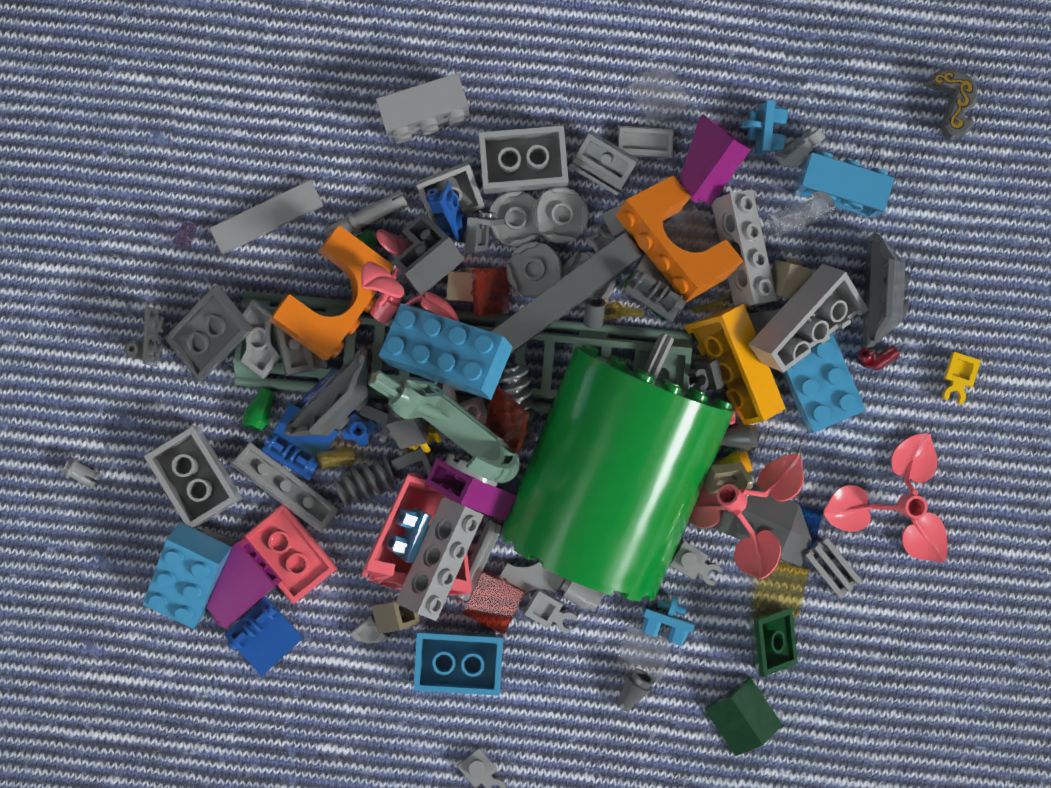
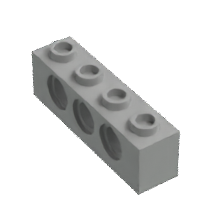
(740, 225)
(439, 559)

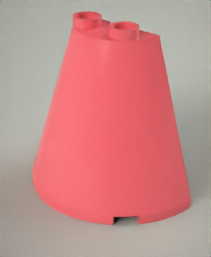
(383, 564)

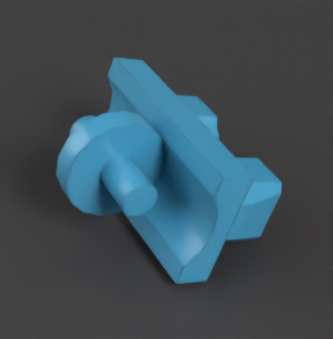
(761, 127)
(416, 526)
(679, 627)

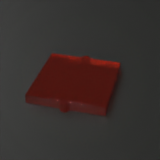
(490, 291)
(507, 419)
(493, 602)

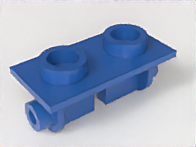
(451, 218)

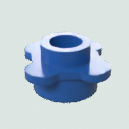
(362, 437)

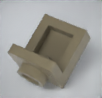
(728, 474)

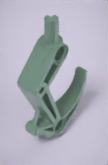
(425, 400)

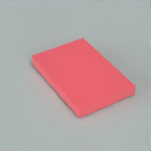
(291, 552)

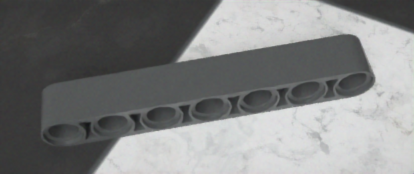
(569, 291)

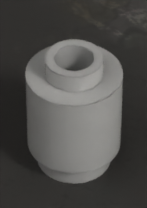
(581, 595)

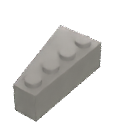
(808, 318)

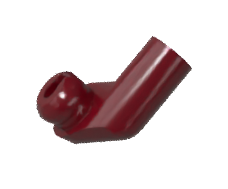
(875, 360)

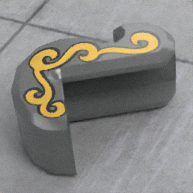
(962, 98)

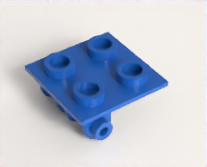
(296, 452)
(263, 636)

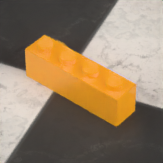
(748, 381)

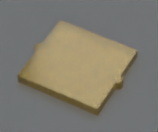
(781, 589)

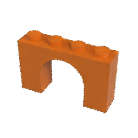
(686, 271)
(323, 333)

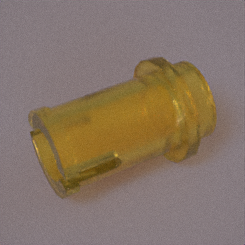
(336, 457)

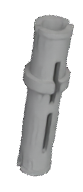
(370, 214)

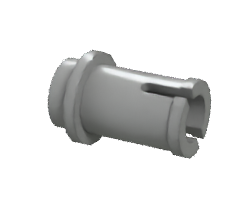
(79, 472)

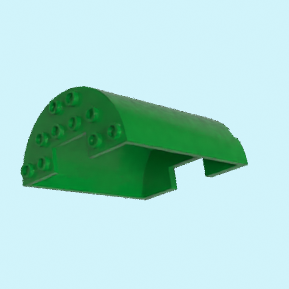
(615, 476)

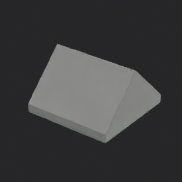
(462, 183)

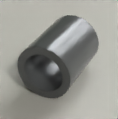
(594, 312)

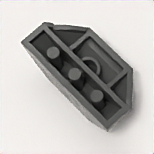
(883, 291)
(335, 400)
(781, 518)

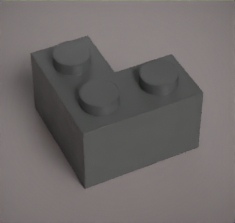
(428, 257)
(413, 431)

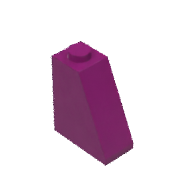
(711, 160)
(470, 491)
(241, 584)

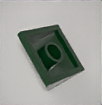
(772, 640)
(743, 717)

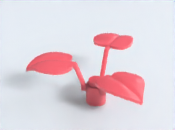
(379, 279)
(927, 535)
(760, 552)

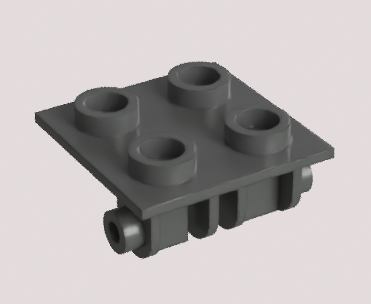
(654, 290)
(148, 350)

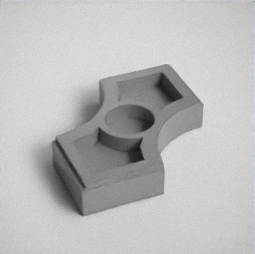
(260, 352)
(531, 577)

